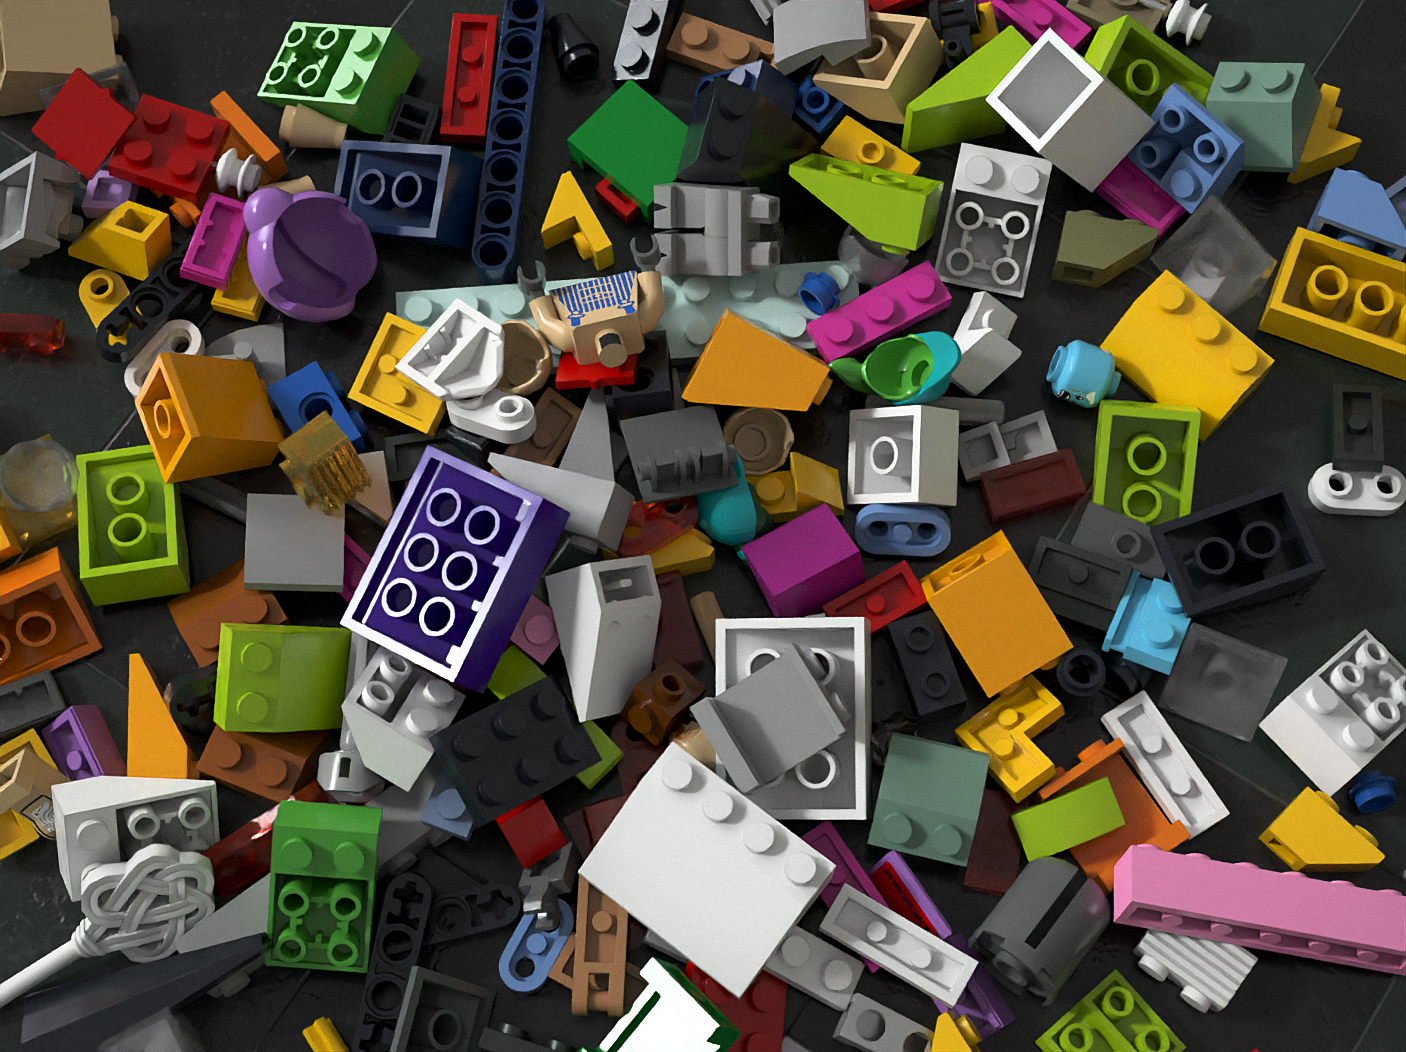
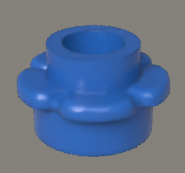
(819, 293)
(1373, 791)

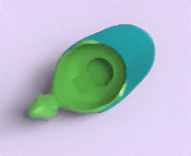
(904, 369)

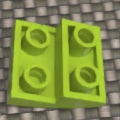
(1110, 1021)

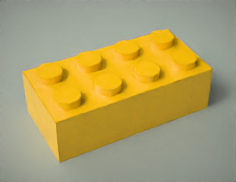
(1340, 302)

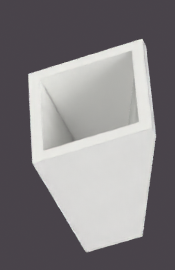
(1069, 111)

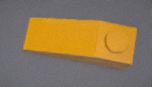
(155, 739)

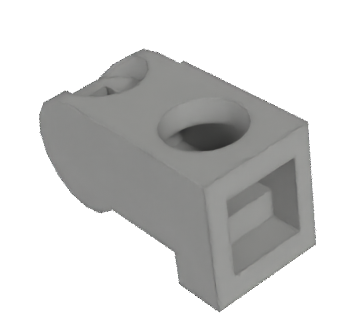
(880, 1029)

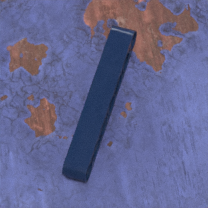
(513, 155)

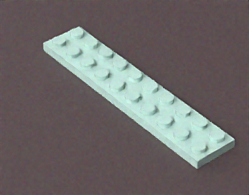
(690, 302)

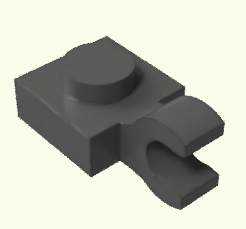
(545, 881)

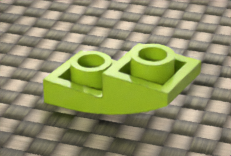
(1068, 819)

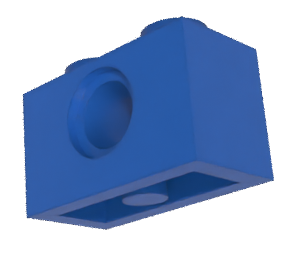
(312, 392)

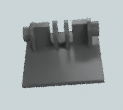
(679, 453)

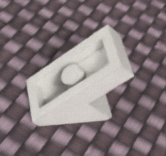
(984, 343)

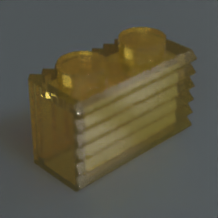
(323, 464)

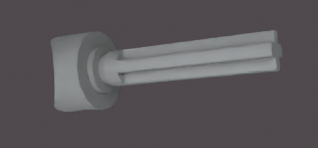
(343, 771)

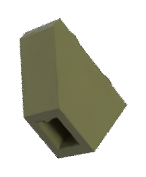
(1100, 248)

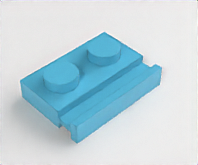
(1148, 624)

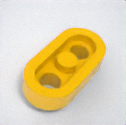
(101, 305)

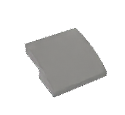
(819, 28)
(292, 545)

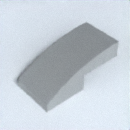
(1005, 444)

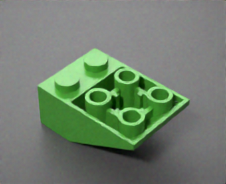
(342, 73)
(323, 885)

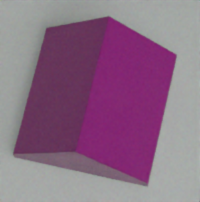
(805, 563)

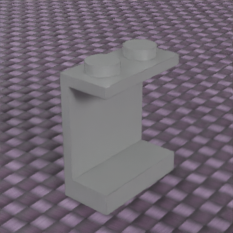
(773, 719)

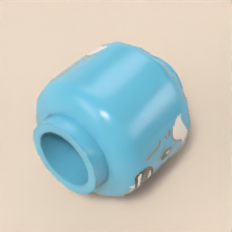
(1083, 374)

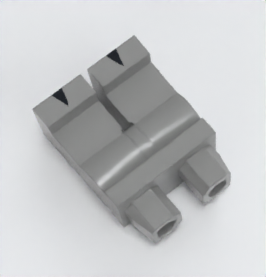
(730, 233)

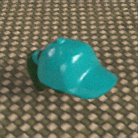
(734, 513)

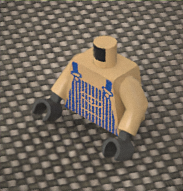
(600, 316)

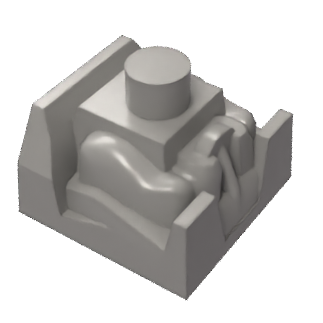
(36, 209)

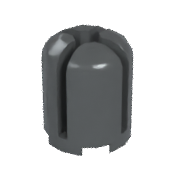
(1064, 945)

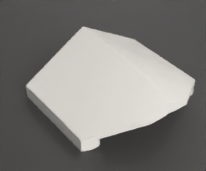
(457, 355)

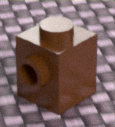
(656, 709)

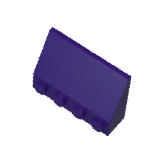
(455, 569)

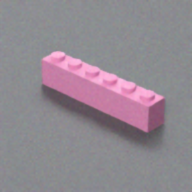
(1261, 908)

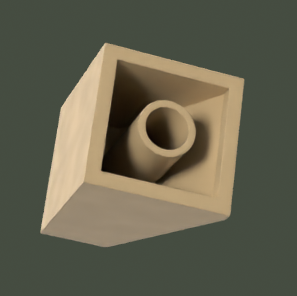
(47, 42)

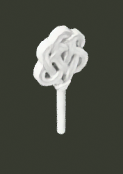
(130, 913)

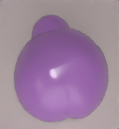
(308, 252)

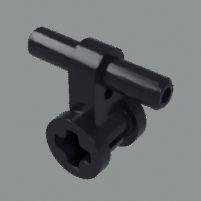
(955, 26)

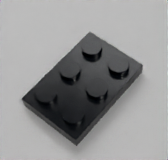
(515, 750)

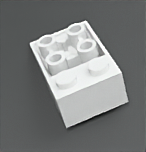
(992, 219)
(606, 630)
(1342, 713)
(116, 816)

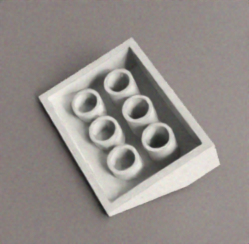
(839, 777)
(706, 870)

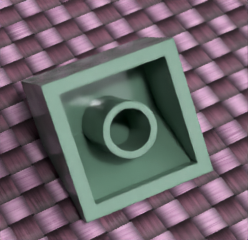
(1268, 109)
(929, 799)

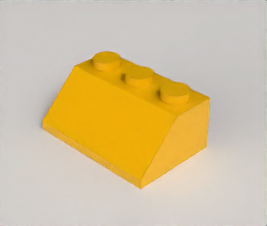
(1186, 353)

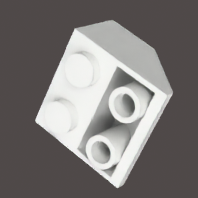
(395, 713)

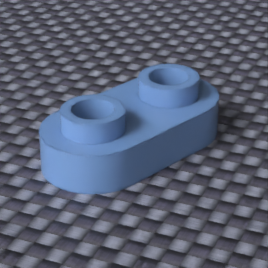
(902, 529)
(536, 946)

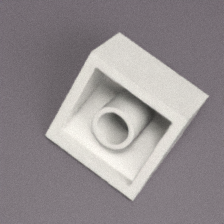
(903, 456)

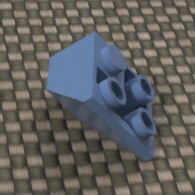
(1188, 150)

